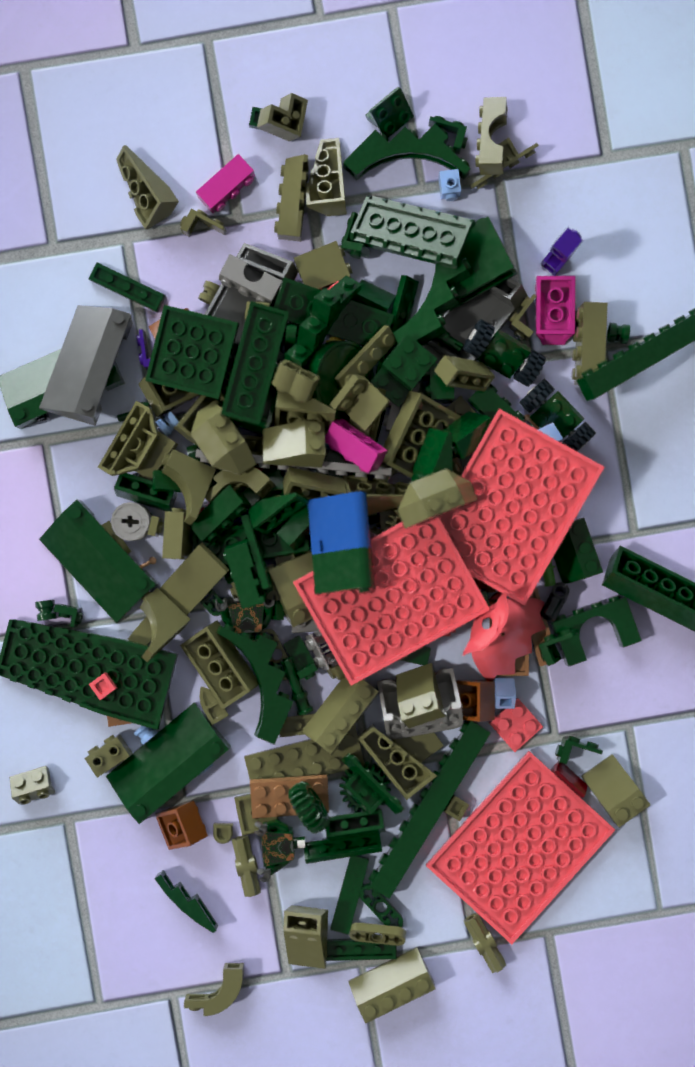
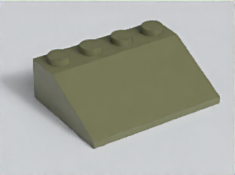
(411, 428)
(283, 578)

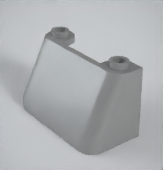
(450, 699)

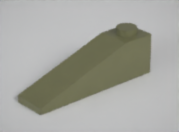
(326, 184)
(150, 193)
(380, 495)

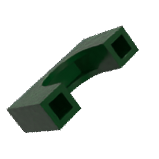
(297, 527)
(615, 611)

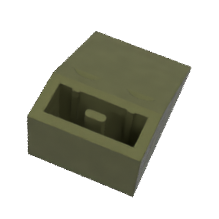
(306, 936)

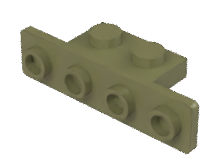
(510, 159)

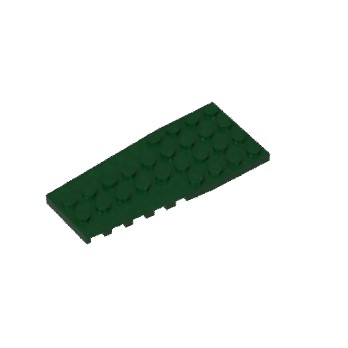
(68, 660)

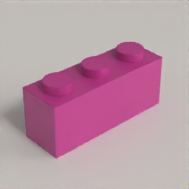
(226, 184)
(355, 446)

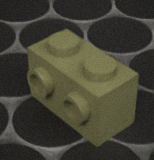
(108, 755)

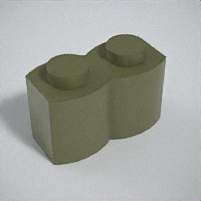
(295, 381)

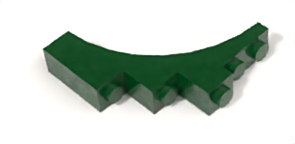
(405, 145)
(325, 311)
(428, 320)
(274, 706)

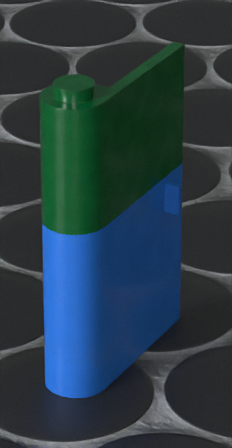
(341, 543)

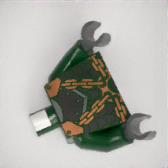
(247, 620)
(277, 846)

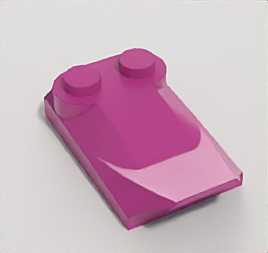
(555, 309)

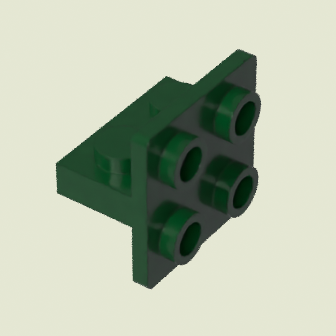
(390, 113)

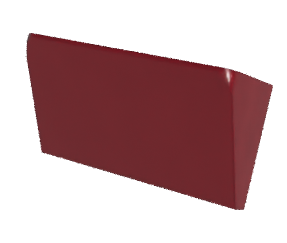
(570, 779)

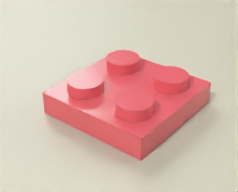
(516, 725)

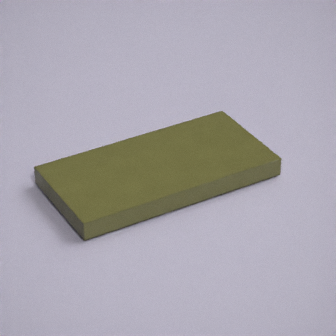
(194, 579)

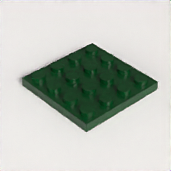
(192, 352)

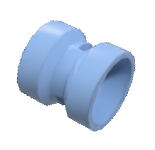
(171, 419)

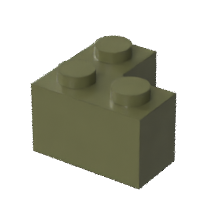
(286, 119)

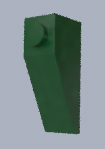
(273, 511)

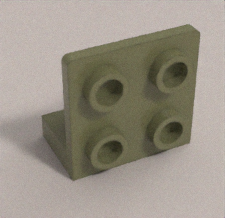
(360, 401)

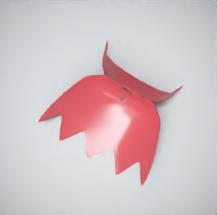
(497, 653)

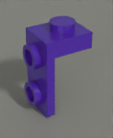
(141, 341)

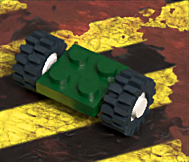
(504, 353)
(557, 411)

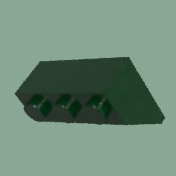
(576, 554)

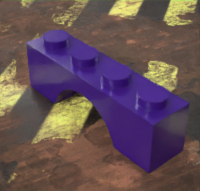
(562, 251)

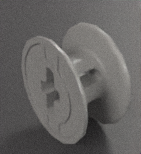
(131, 511)

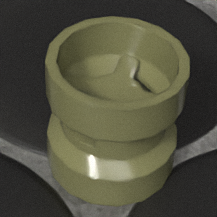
(209, 292)

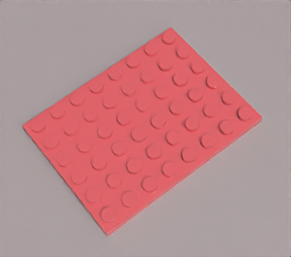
(524, 507)
(416, 599)
(520, 847)

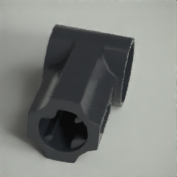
(554, 602)

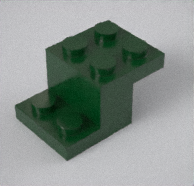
(403, 370)

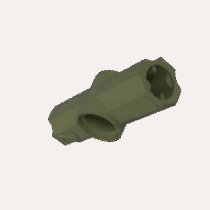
(246, 866)
(484, 942)

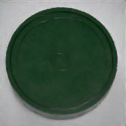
(327, 364)

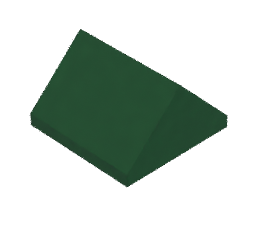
(374, 296)

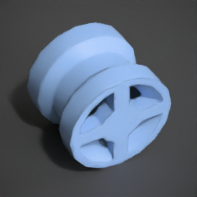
(145, 733)

